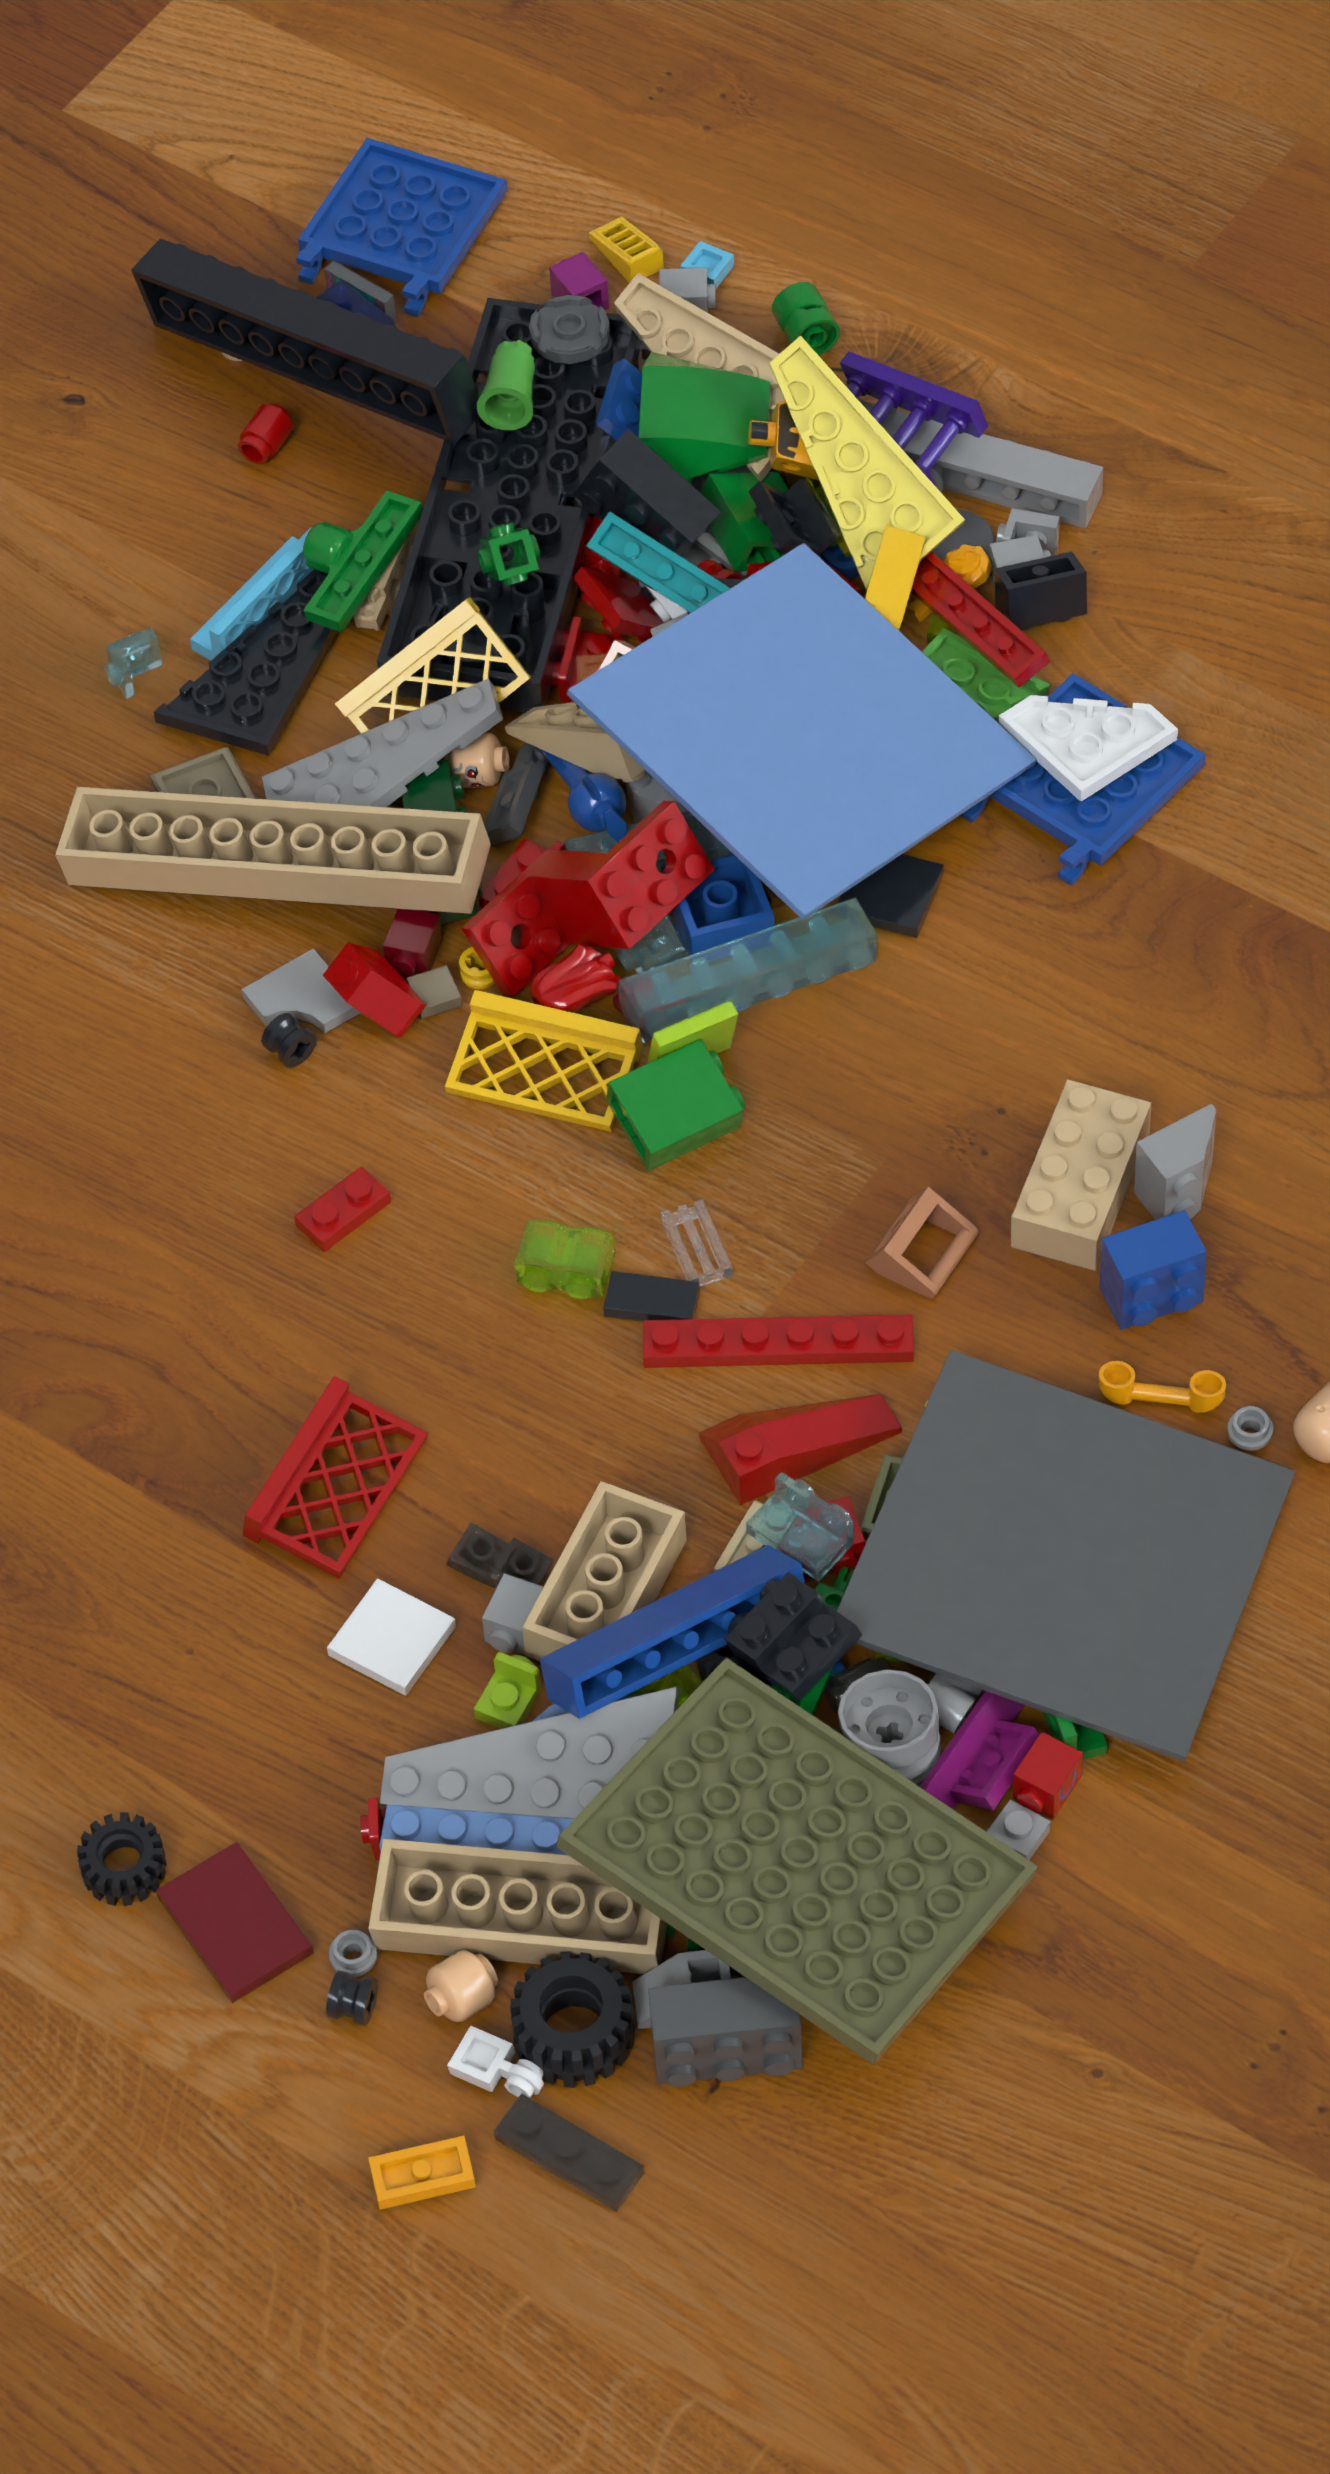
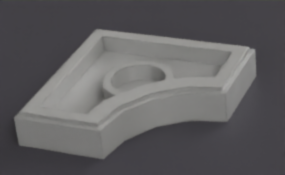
(301, 991)

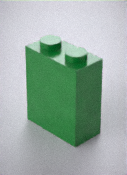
(737, 527)
(675, 1104)

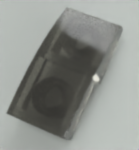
(488, 1558)

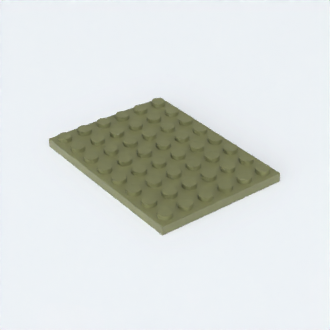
(798, 1859)

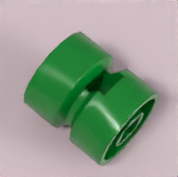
(804, 313)

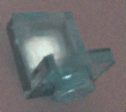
(132, 657)
(655, 948)

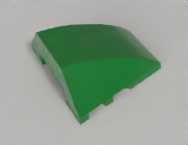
(700, 415)

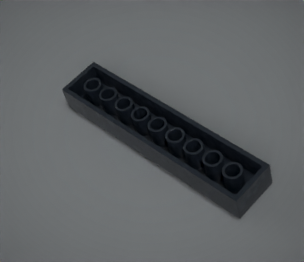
(308, 340)

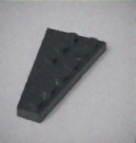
(255, 678)

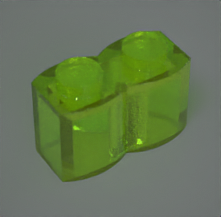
(565, 1259)

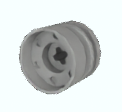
(894, 1721)

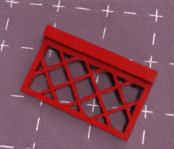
(300, 1459)

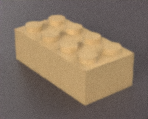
(1080, 1175)
(606, 1569)

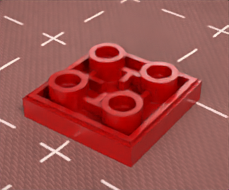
(618, 603)

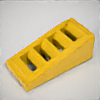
(646, 262)

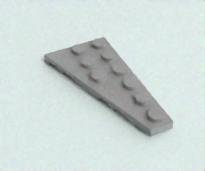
(383, 760)
(532, 1767)

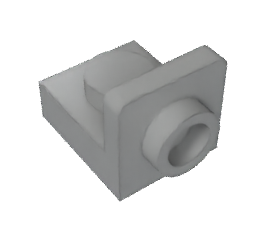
(1029, 523)

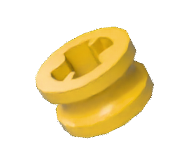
(471, 975)

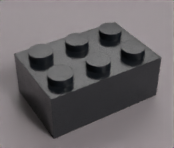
(647, 495)

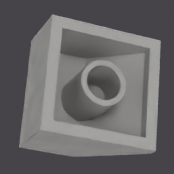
(1176, 1165)

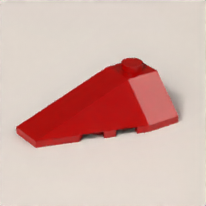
(794, 1441)

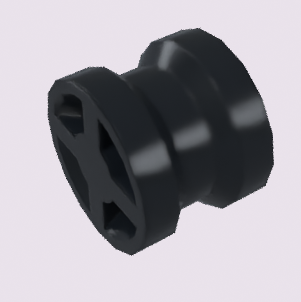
(289, 1040)
(351, 1998)

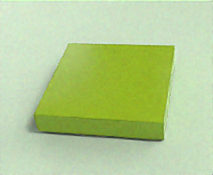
(712, 1026)

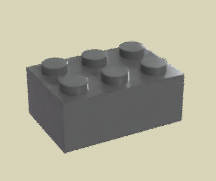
(721, 2032)

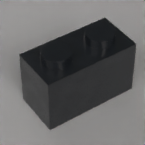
(1041, 590)

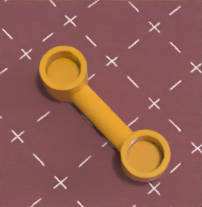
(1204, 1392)

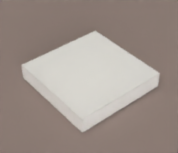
(391, 1637)

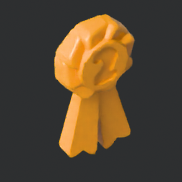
(969, 563)

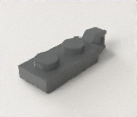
(516, 795)

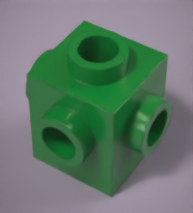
(523, 554)

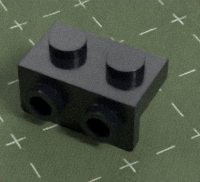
(793, 517)

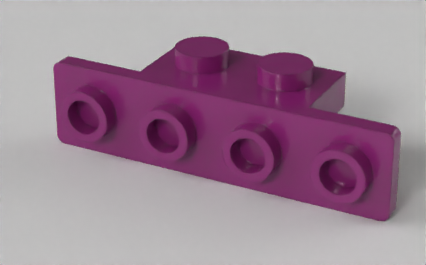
(982, 1755)

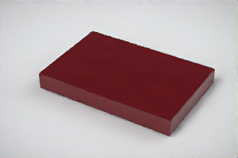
(234, 1922)

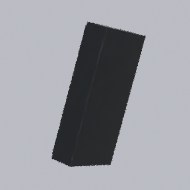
(650, 1297)

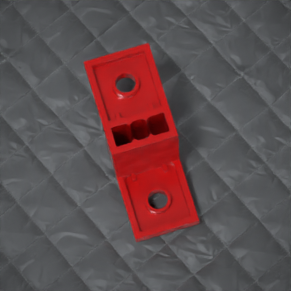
(588, 898)

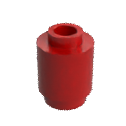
(265, 433)

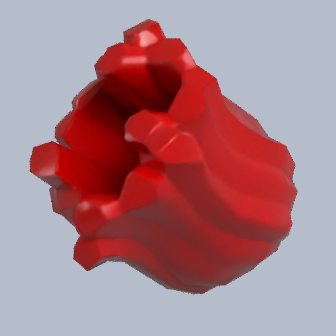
(575, 980)

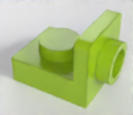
(509, 1692)

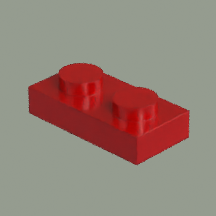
(342, 1209)

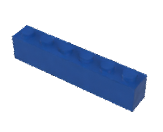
(659, 1635)

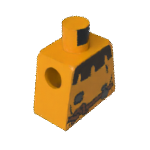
(785, 442)

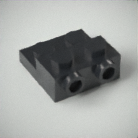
(791, 1636)

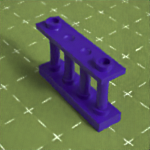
(919, 397)

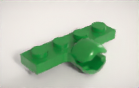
(355, 558)

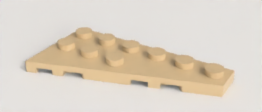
(689, 333)

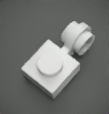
(485, 2058)

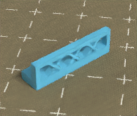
(251, 603)

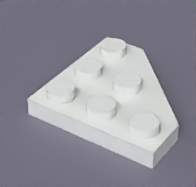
(1087, 741)

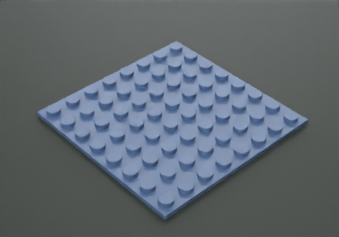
(802, 729)

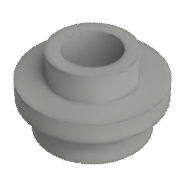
(1250, 1418)
(348, 1942)

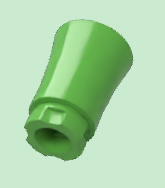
(508, 389)

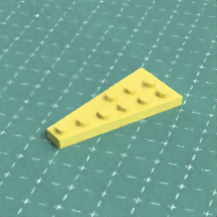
(858, 462)

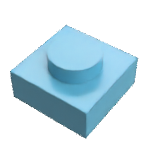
(714, 259)

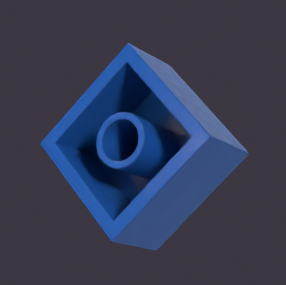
(723, 907)
(1152, 1270)

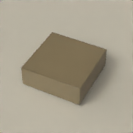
(436, 990)

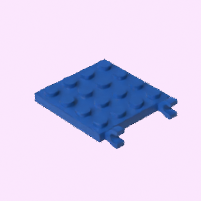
(400, 219)
(1109, 816)

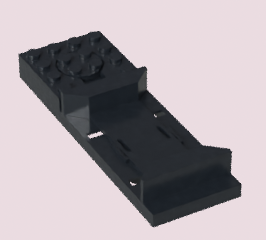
(518, 480)

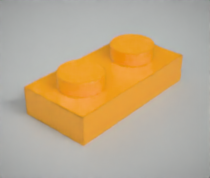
(421, 2172)

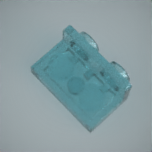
(803, 1526)

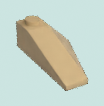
(575, 738)

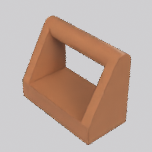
(922, 1207)

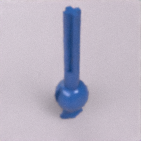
(594, 799)

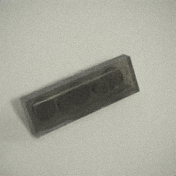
(569, 2152)

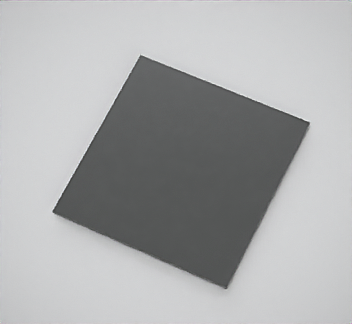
(1065, 1554)

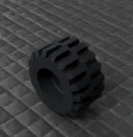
(572, 1984)

